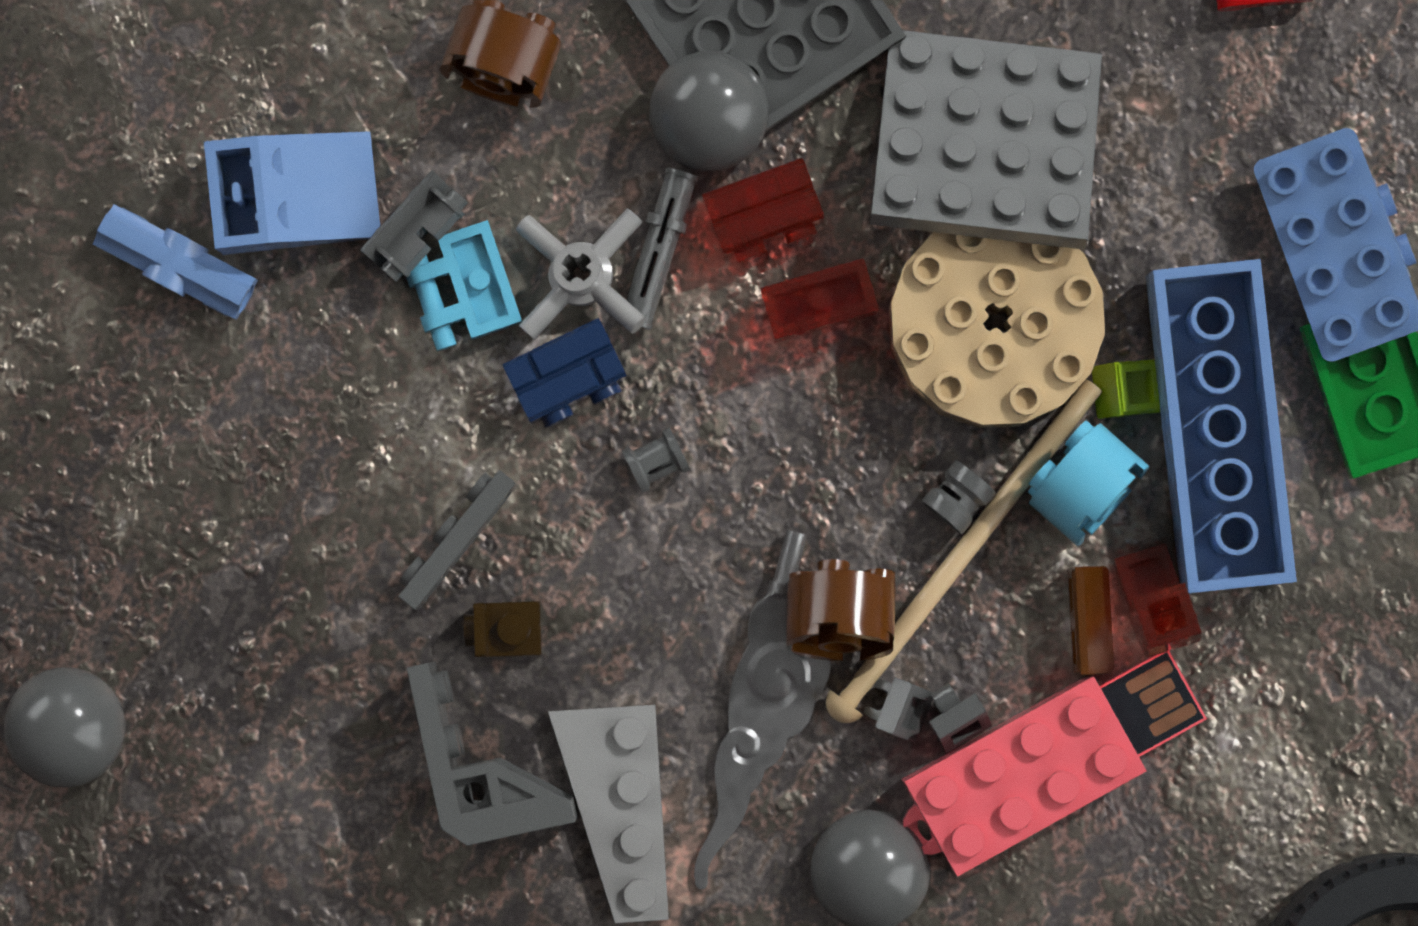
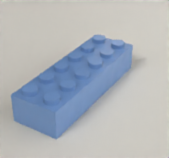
(1220, 426)

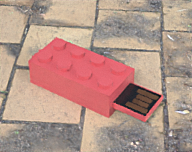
(1047, 761)

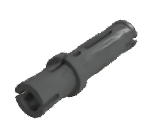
(679, 188)

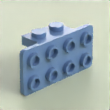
(1340, 243)

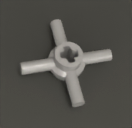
(574, 290)

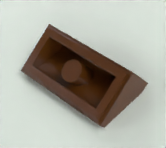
(1090, 620)

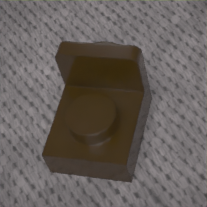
(504, 629)

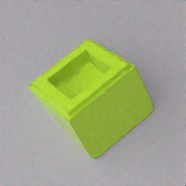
(1126, 388)

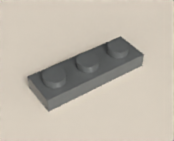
(455, 538)

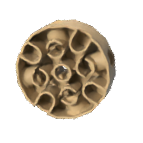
(994, 375)

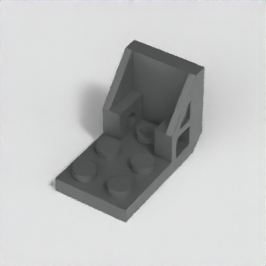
(513, 798)

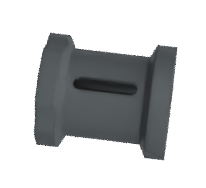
(656, 460)

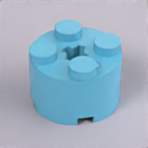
(1086, 481)

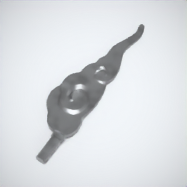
(767, 705)

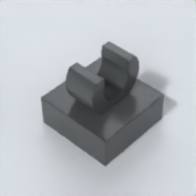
(903, 709)
(958, 719)

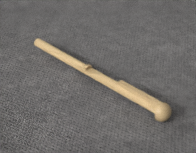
(843, 706)

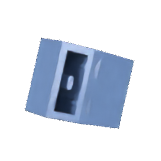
(291, 190)

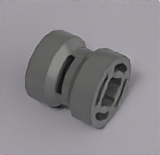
(965, 486)

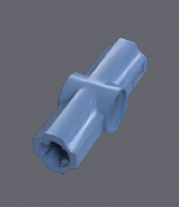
(175, 262)

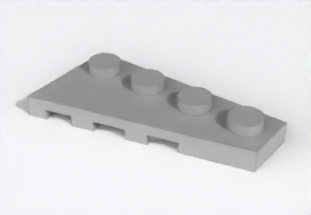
(618, 792)

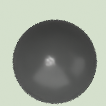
(708, 111)
(64, 727)
(870, 869)

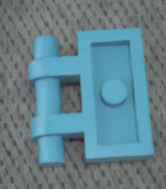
(479, 283)

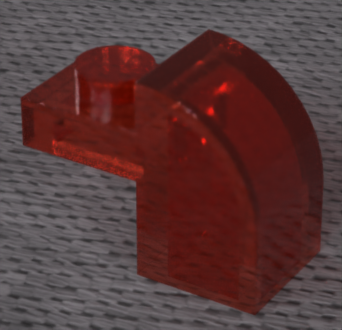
(1156, 601)

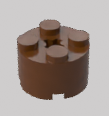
(502, 53)
(841, 611)

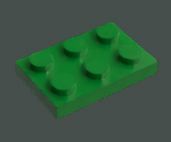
(1371, 402)

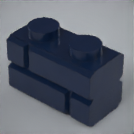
(565, 373)

